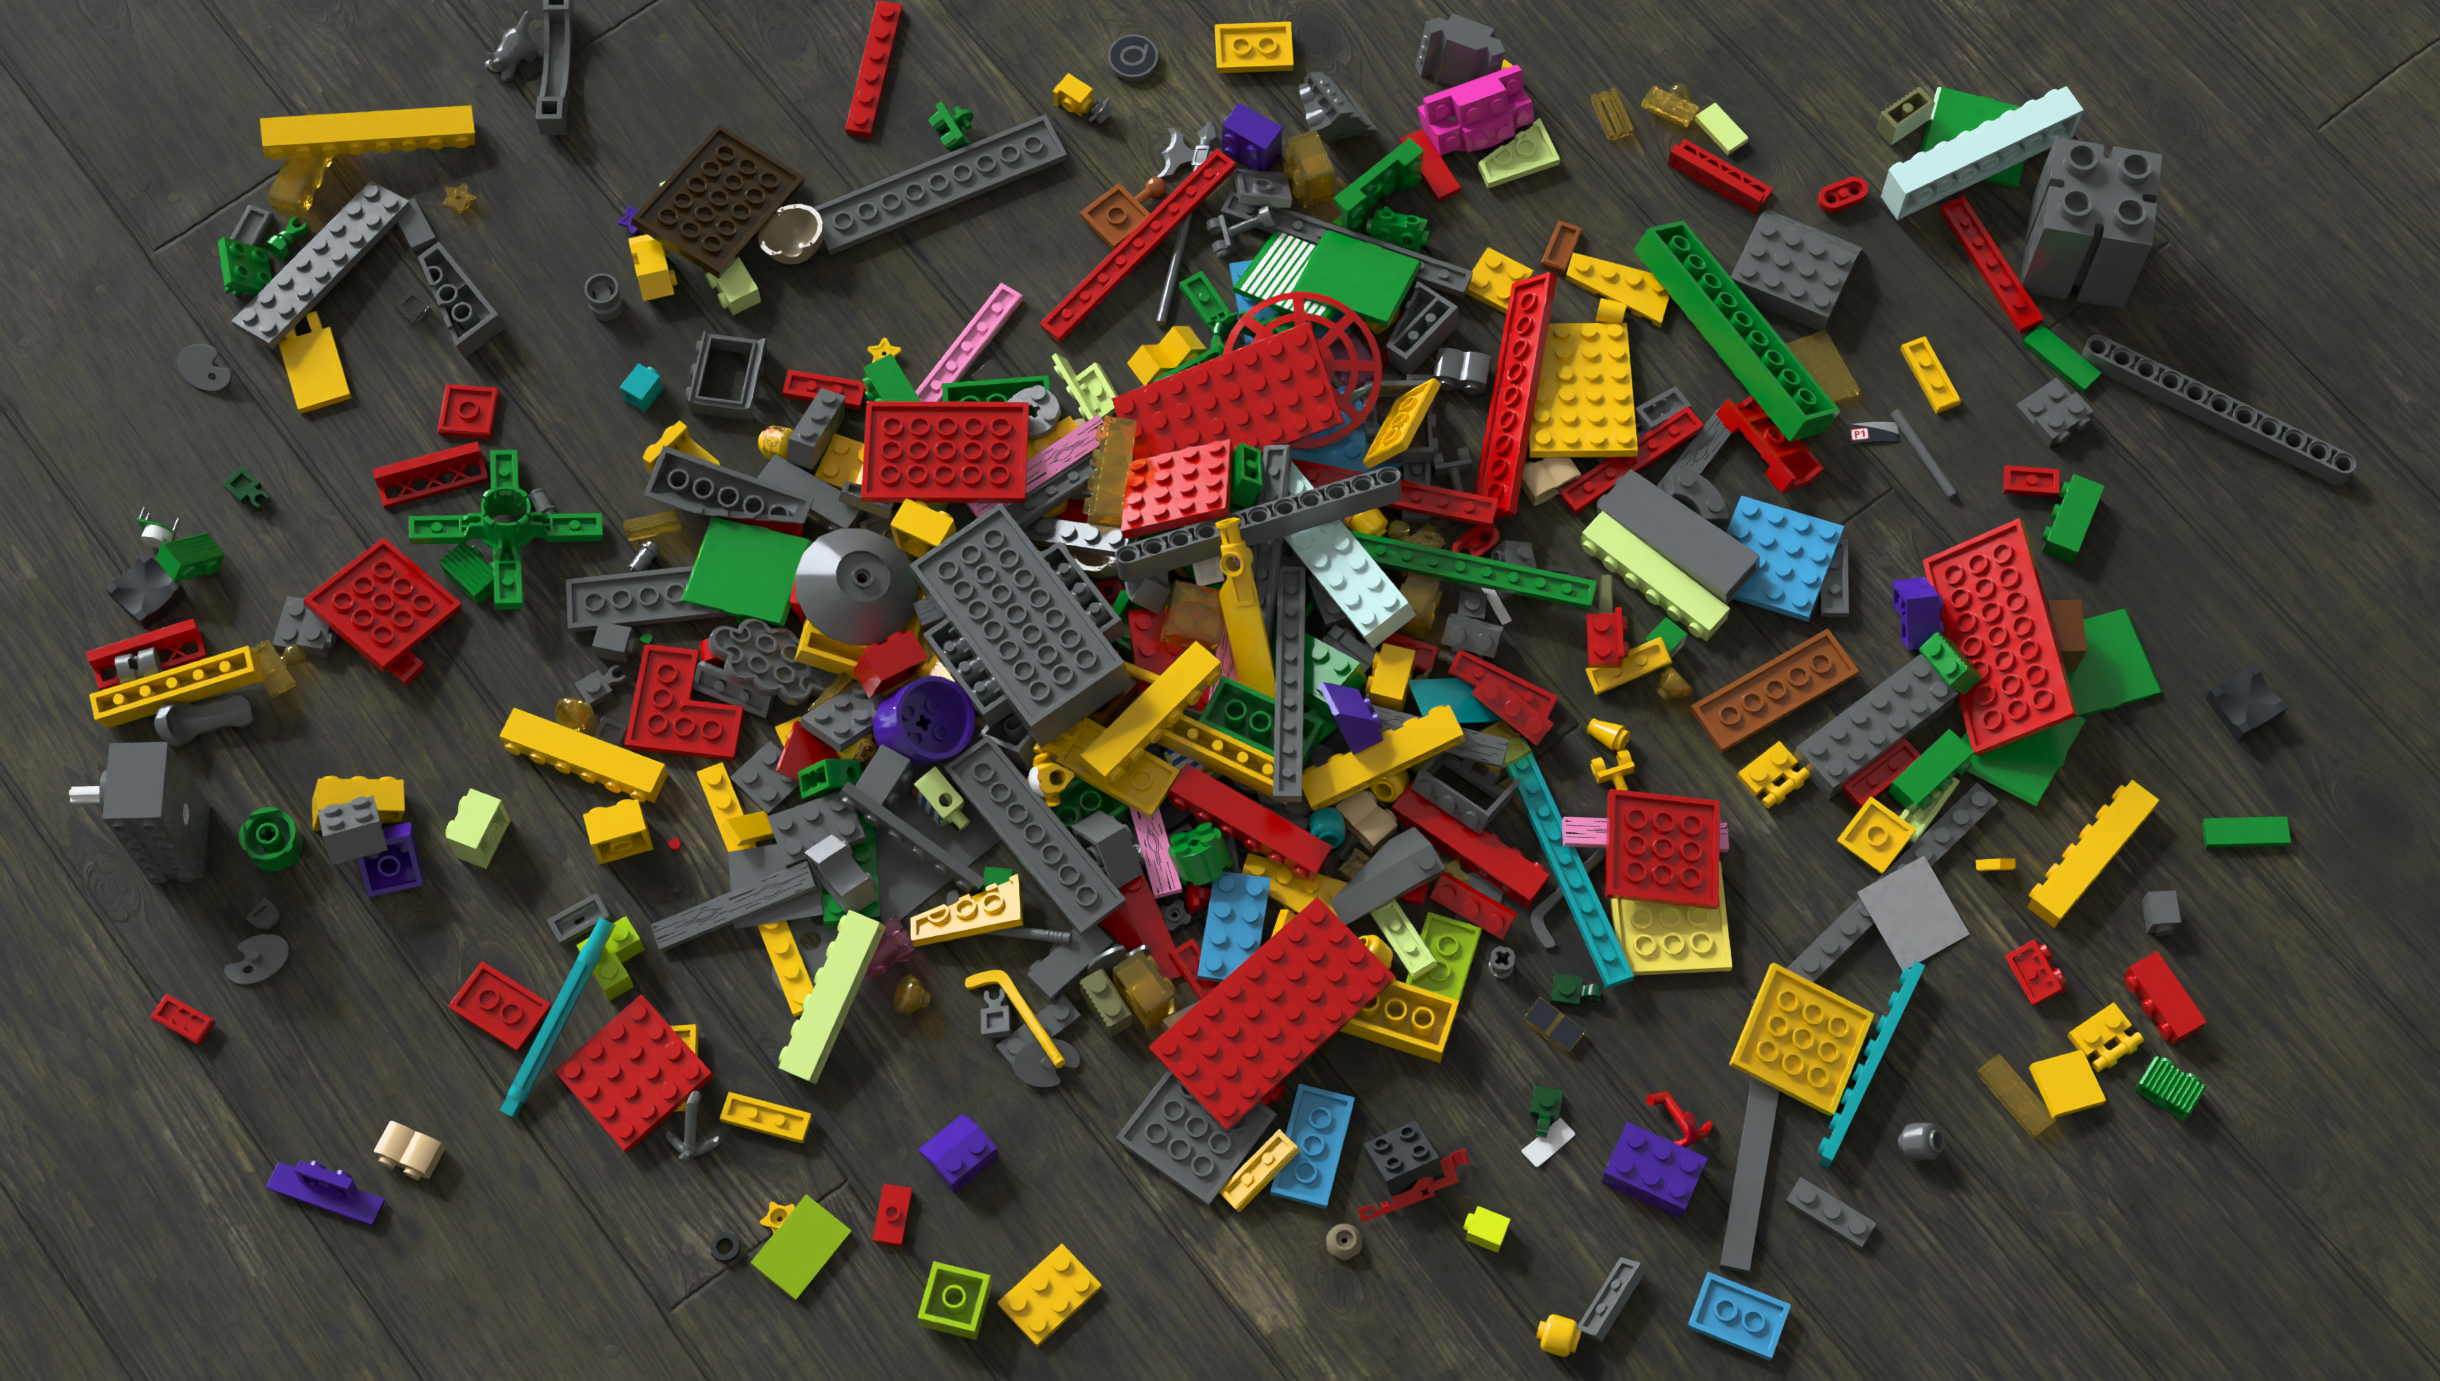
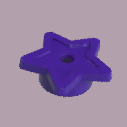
(626, 220)

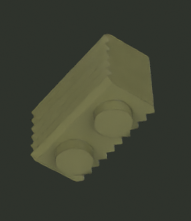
(1905, 115)
(1105, 1003)

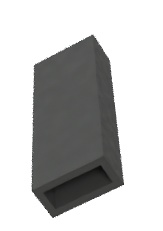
(1681, 536)

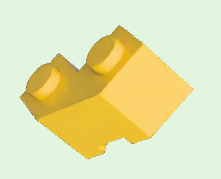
(652, 267)
(1173, 350)

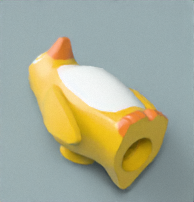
(1048, 779)

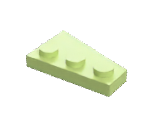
(1523, 156)

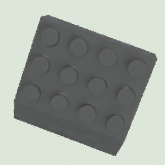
(1795, 269)

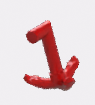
(1685, 1120)

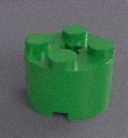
(266, 853)
(1199, 854)

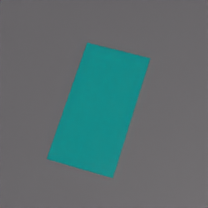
(1452, 692)

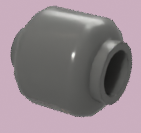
(1921, 1141)

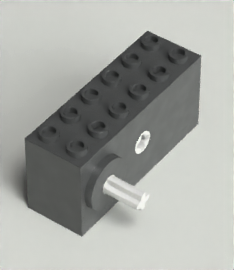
(152, 810)

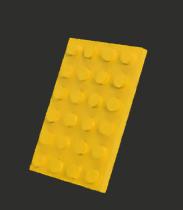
(1585, 394)

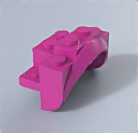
(1481, 112)

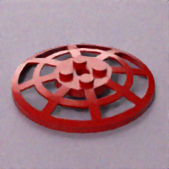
(1336, 330)

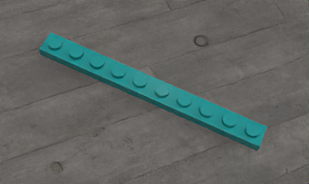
(1570, 873)

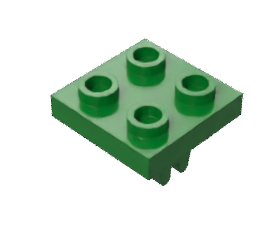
(243, 267)

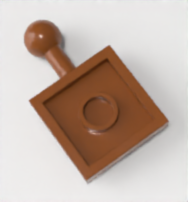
(1119, 213)

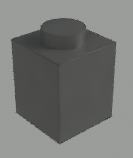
(614, 642)
(2161, 912)

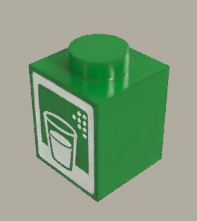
(1672, 635)

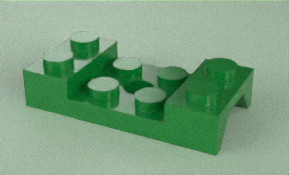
(1398, 169)
(866, 857)

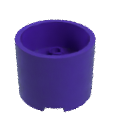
(944, 717)

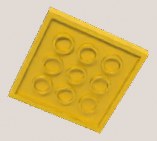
(1801, 1039)

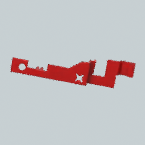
(1415, 1195)

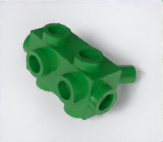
(1399, 229)

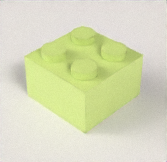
(477, 828)

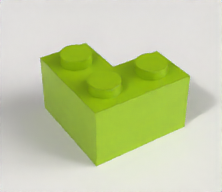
(620, 947)

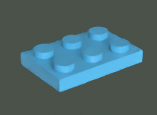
(1739, 1316)

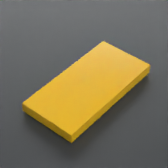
(1401, 423)

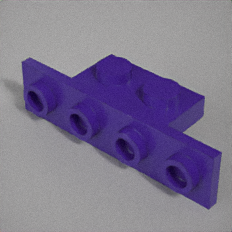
(325, 1190)

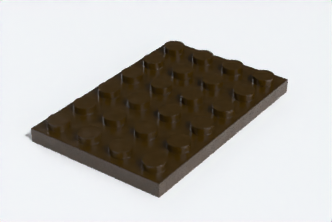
(717, 201)

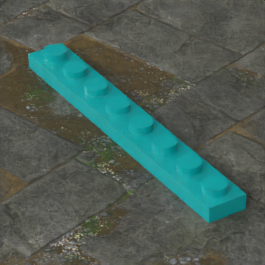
(1865, 1072)

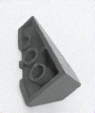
(1392, 873)

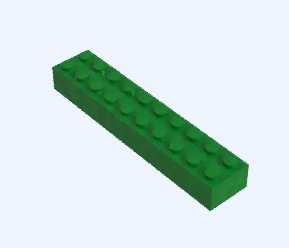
(1736, 331)

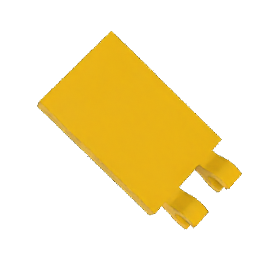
(314, 367)

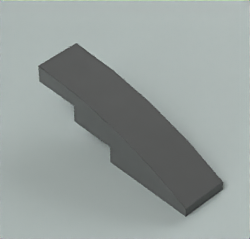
(1656, 411)

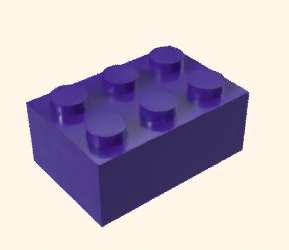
(1654, 1169)

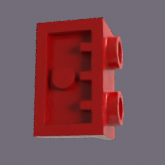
(1605, 639)
(2035, 972)

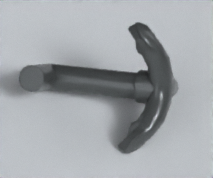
(689, 1146)

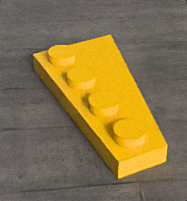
(1620, 284)
(1290, 890)
(986, 912)

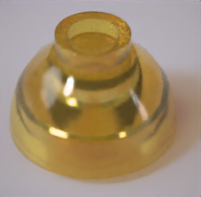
(1672, 684)
(573, 713)
(910, 995)

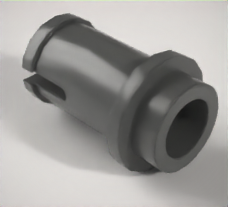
(541, 501)
(644, 557)

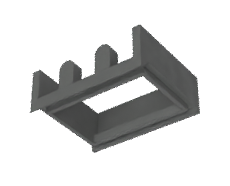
(721, 407)
(1429, 445)
(1454, 802)

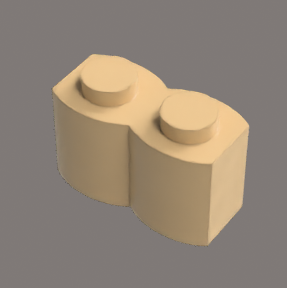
(1547, 477)
(1367, 819)
(408, 1150)

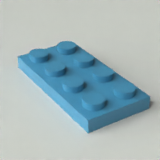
(1232, 924)
(1319, 1131)

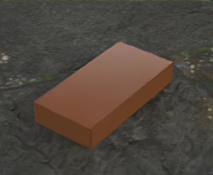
(1561, 247)

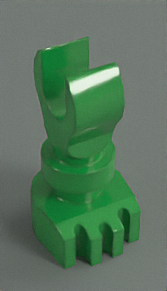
(278, 244)

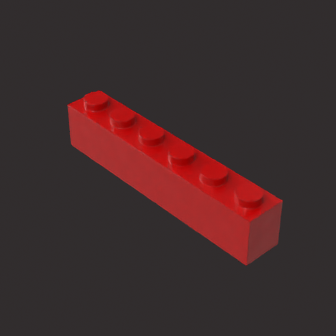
(1249, 823)
(1477, 852)

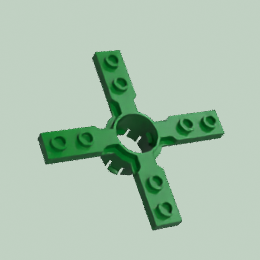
(1216, 317)
(507, 538)

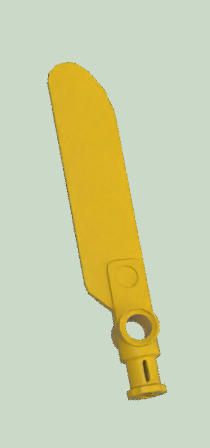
(1244, 613)

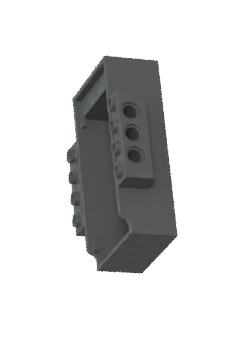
(1021, 627)

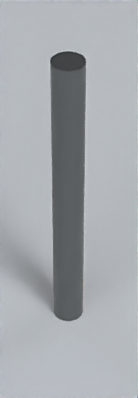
(1924, 454)

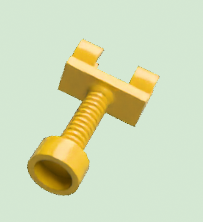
(1616, 774)

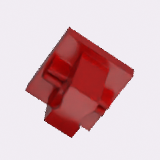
(1196, 897)

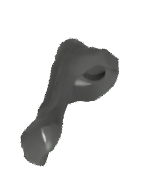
(182, 722)

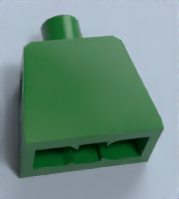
(835, 771)

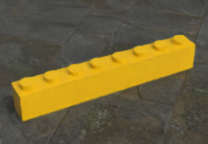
(367, 132)

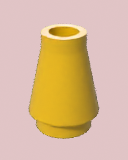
(1609, 734)

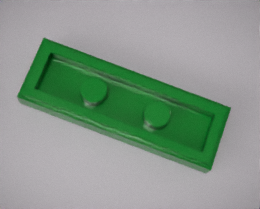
(2061, 358)
(2246, 832)

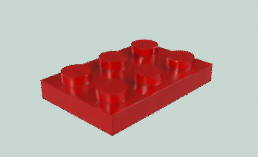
(500, 1007)

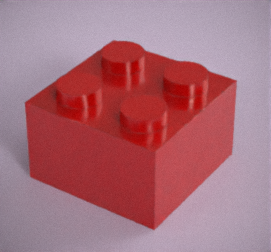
(890, 663)

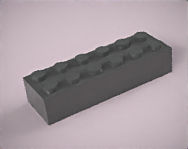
(1875, 725)

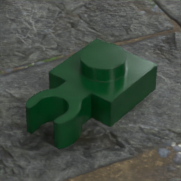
(245, 487)

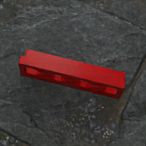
(1728, 183)
(430, 466)
(162, 639)

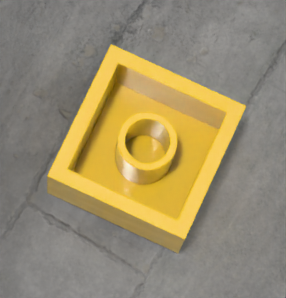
(920, 529)
(1390, 677)
(618, 831)

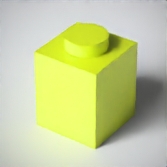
(1486, 1228)

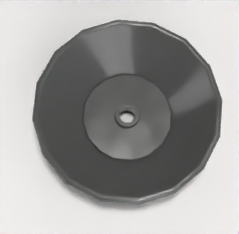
(851, 609)

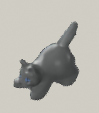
(515, 46)

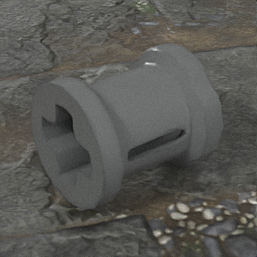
(1502, 954)

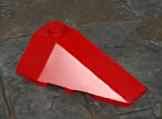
(1142, 924)

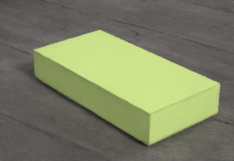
(1721, 129)

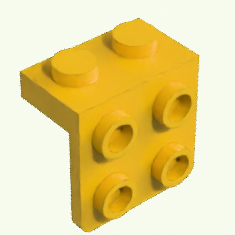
(677, 438)

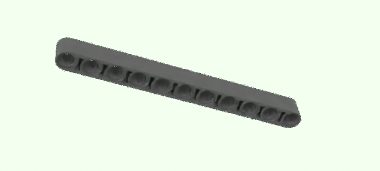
(2227, 419)
(1260, 523)

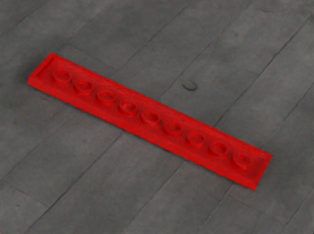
(1515, 391)

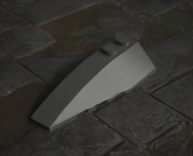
(720, 491)

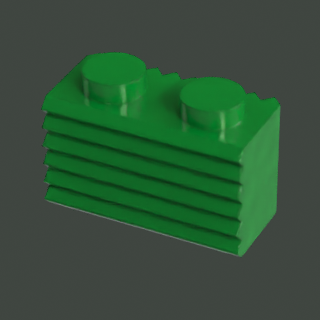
(1246, 475)
(190, 557)
(469, 571)
(1950, 663)
(2170, 1087)

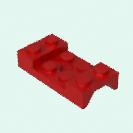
(1789, 462)

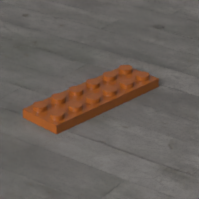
(1774, 690)

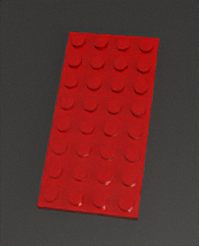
(1252, 395)
(2005, 630)
(1272, 1014)

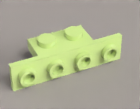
(1089, 388)

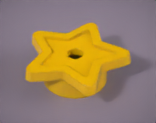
(884, 346)
(774, 1212)

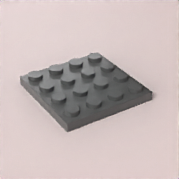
(1187, 1143)

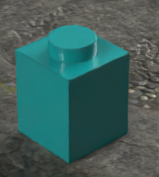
(642, 387)

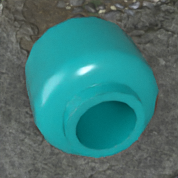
(1328, 826)

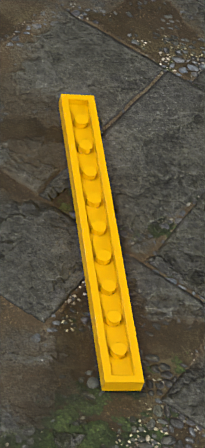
(775, 935)

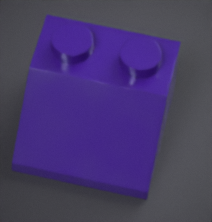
(1353, 716)
(396, 867)
(959, 1152)

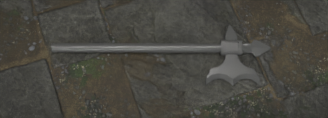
(1175, 157)

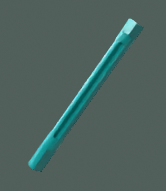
(557, 1018)

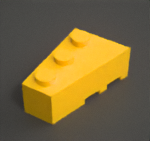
(386, 792)

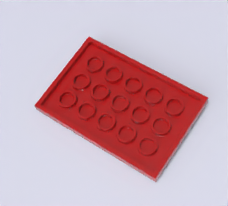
(945, 452)

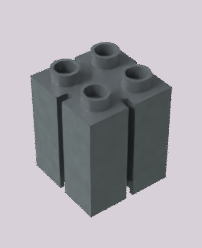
(2091, 222)

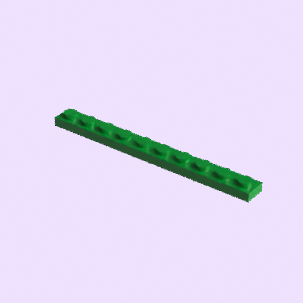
(1479, 571)

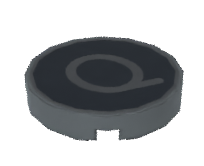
(1133, 57)

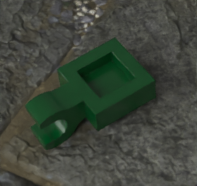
(1569, 991)
(1545, 1106)

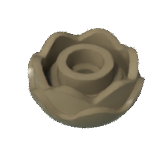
(1344, 1250)

